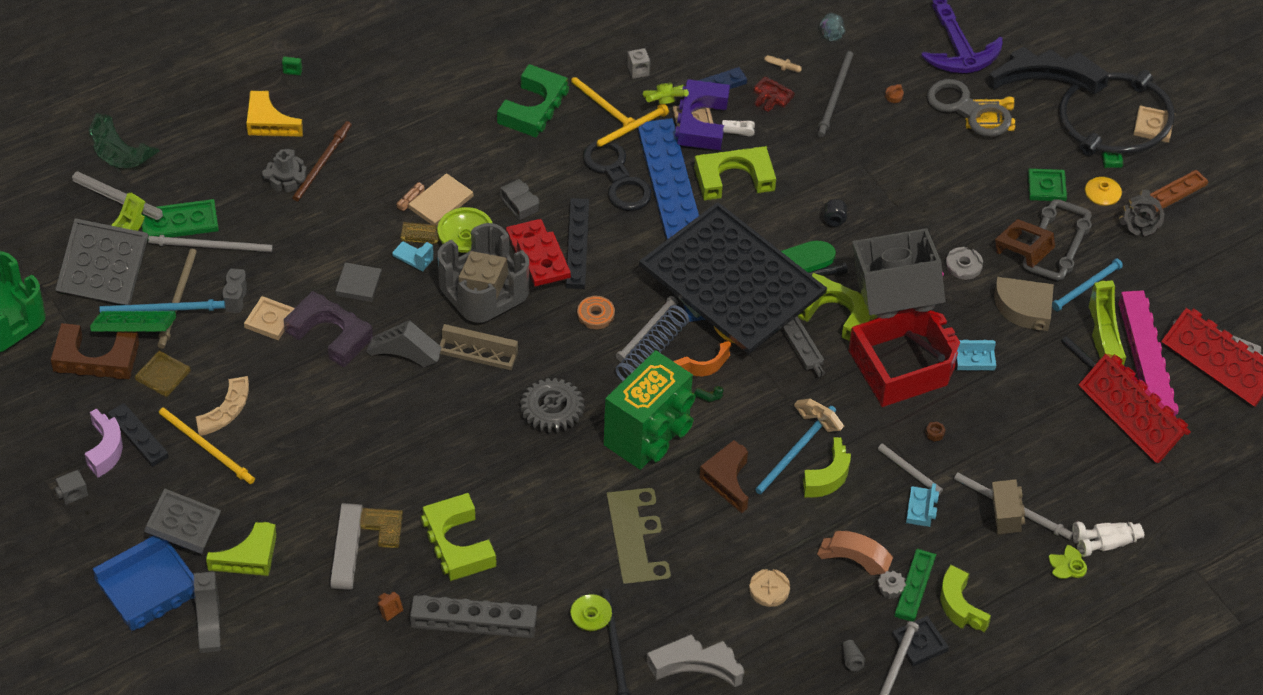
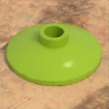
(591, 605)

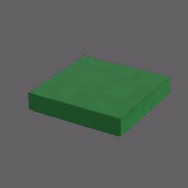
(1047, 184)

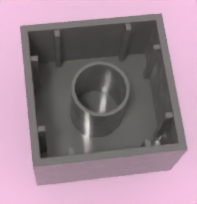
(899, 273)

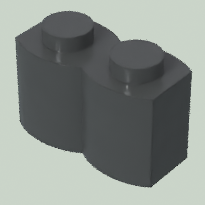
(519, 199)
(235, 290)

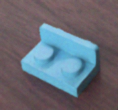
(921, 505)

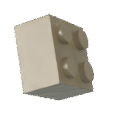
(484, 269)
(1008, 506)

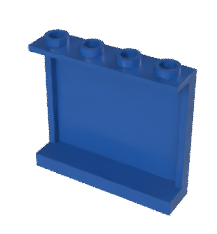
(145, 581)

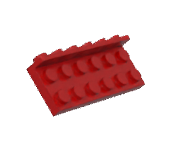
(1218, 355)
(1134, 406)

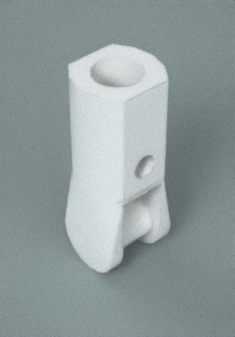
(739, 127)

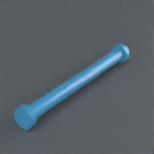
(1116, 265)

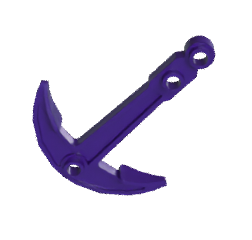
(967, 60)

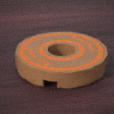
(596, 303)

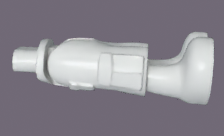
(1108, 536)

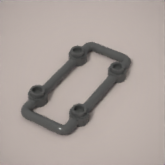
(1082, 227)

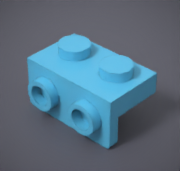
(976, 355)

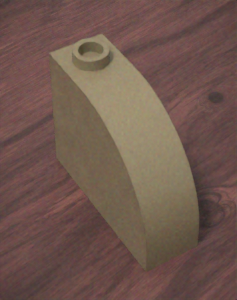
(1024, 302)

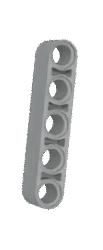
(346, 546)

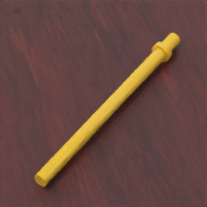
(242, 473)

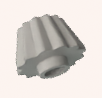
(891, 584)

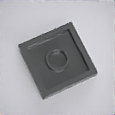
(358, 282)

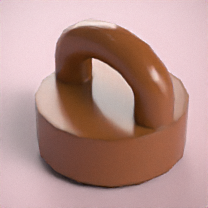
(894, 93)

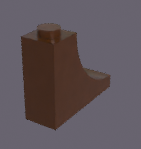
(722, 472)

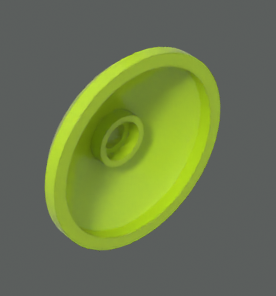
(457, 226)

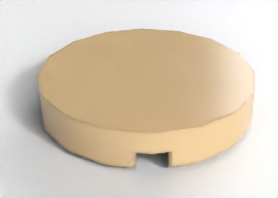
(769, 587)

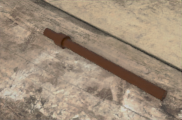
(338, 137)

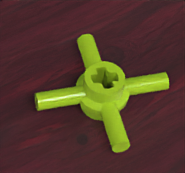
(665, 93)

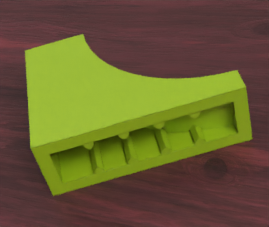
(250, 556)

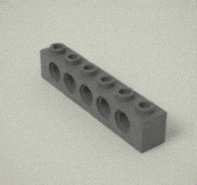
(464, 621)

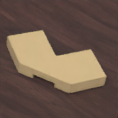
(811, 409)

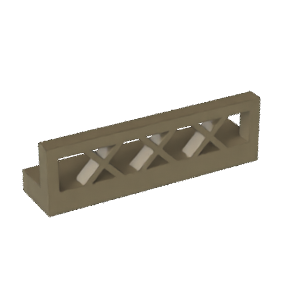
(479, 343)

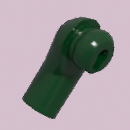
(711, 396)

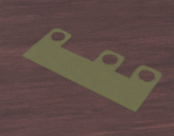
(629, 535)

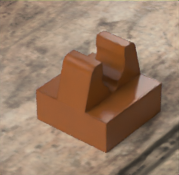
(389, 605)

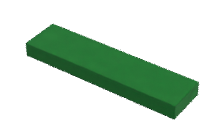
(915, 585)

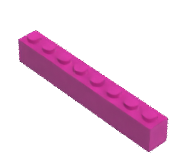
(1145, 347)

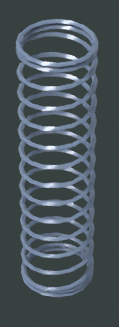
(629, 367)

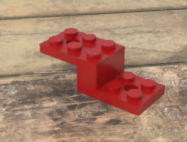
(541, 250)

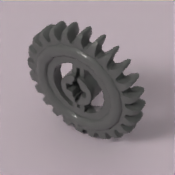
(550, 412)

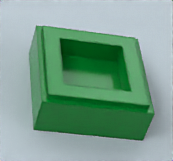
(292, 65)
(1112, 160)

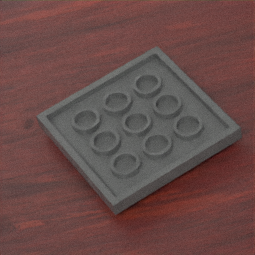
(102, 262)

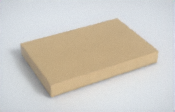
(440, 199)

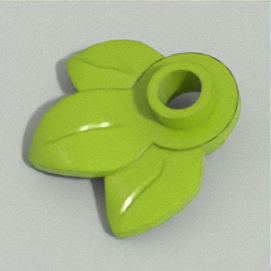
(1065, 564)

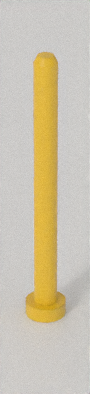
(602, 102)
(662, 110)

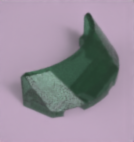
(111, 146)

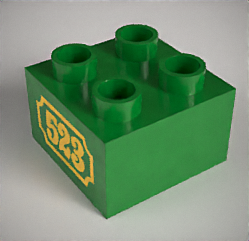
(649, 410)

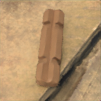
(417, 189)

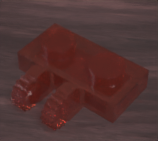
(774, 92)

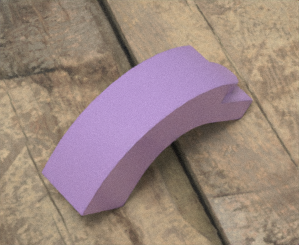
(108, 452)

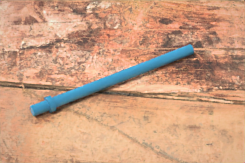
(210, 304)
(790, 455)

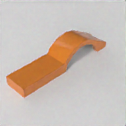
(708, 367)

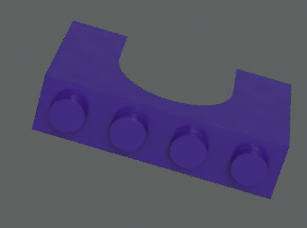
(695, 132)

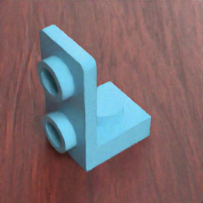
(418, 258)

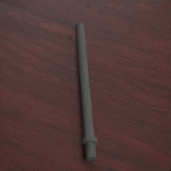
(824, 124)

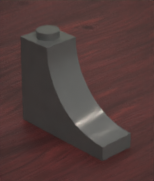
(406, 341)
(207, 611)

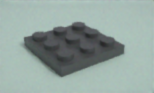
(182, 521)

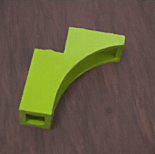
(1103, 312)

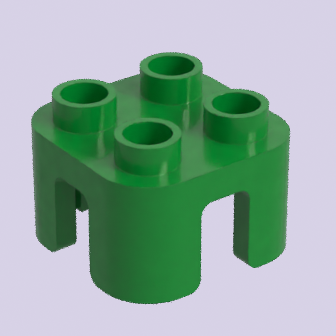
(20, 304)

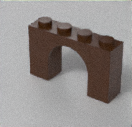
(115, 364)

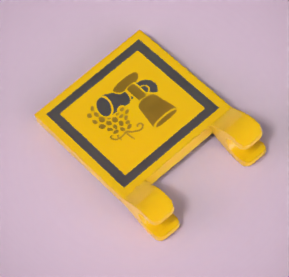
(993, 119)

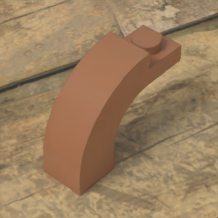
(858, 548)

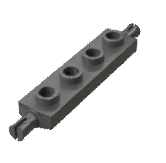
(804, 346)

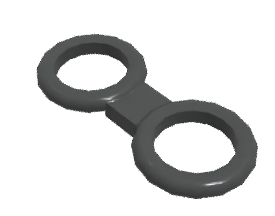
(969, 108)

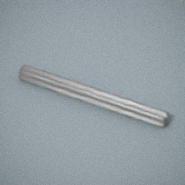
(113, 193)

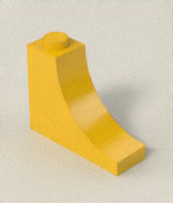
(267, 121)

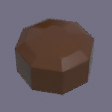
(935, 431)

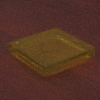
(162, 373)

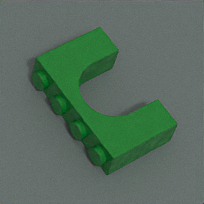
(533, 119)

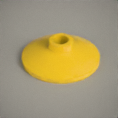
(1103, 191)

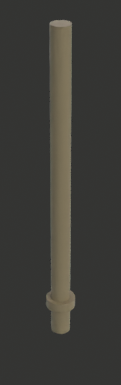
(165, 335)

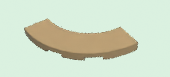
(228, 411)

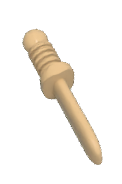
(784, 64)

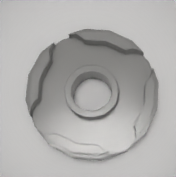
(962, 271)

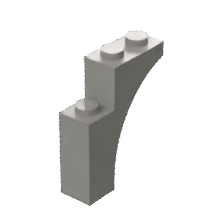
(688, 656)

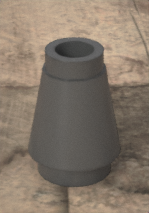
(853, 657)

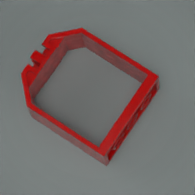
(913, 383)

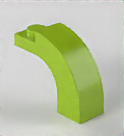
(131, 213)
(827, 480)
(955, 605)

